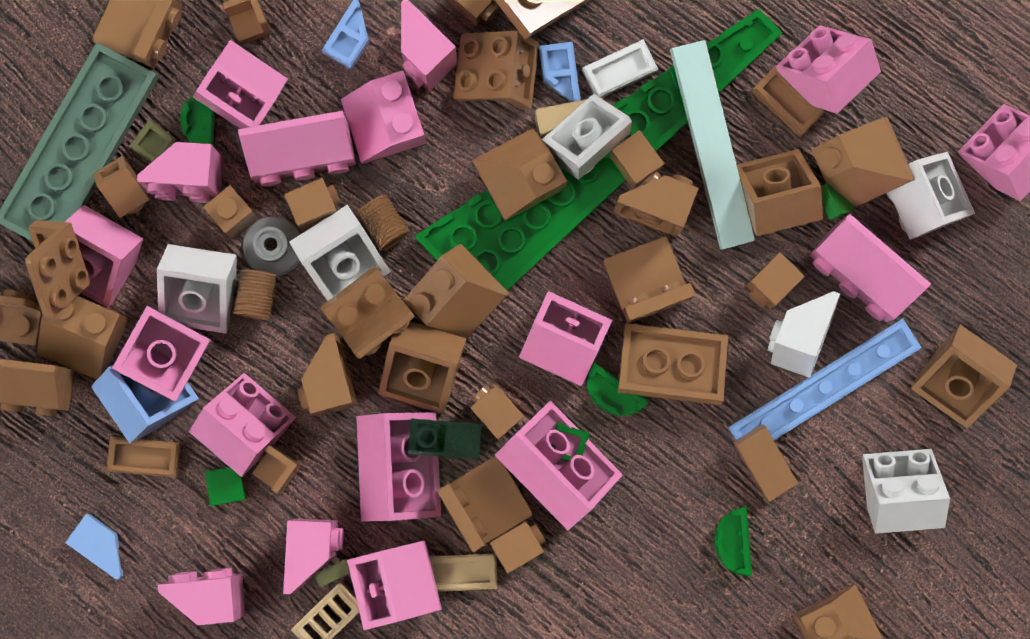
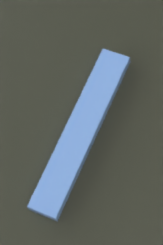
(831, 382)

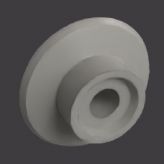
(254, 250)

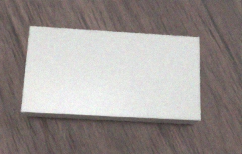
(620, 69)

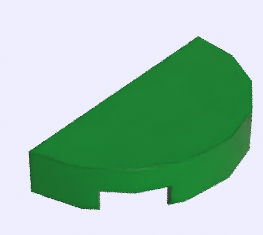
(198, 122)
(604, 393)
(733, 543)

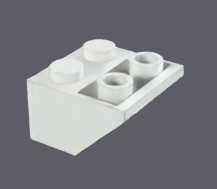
(905, 491)

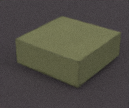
(152, 141)
(332, 573)

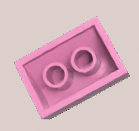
(298, 148)
(868, 269)
(390, 479)
(562, 487)

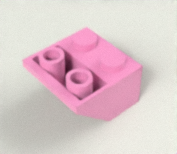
(830, 67)
(240, 87)
(1002, 152)
(184, 171)
(565, 338)
(241, 424)
(394, 585)
(206, 599)

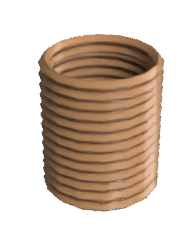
(382, 222)
(255, 294)

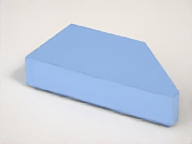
(348, 38)
(560, 70)
(97, 544)

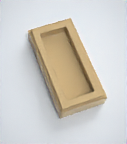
(465, 572)

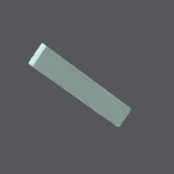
(712, 144)

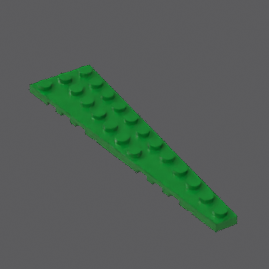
(656, 109)

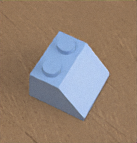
(136, 407)

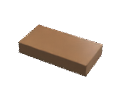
(786, 102)
(144, 457)
(765, 463)

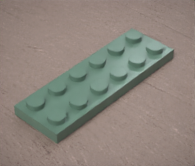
(78, 140)

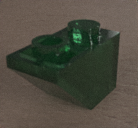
(445, 439)

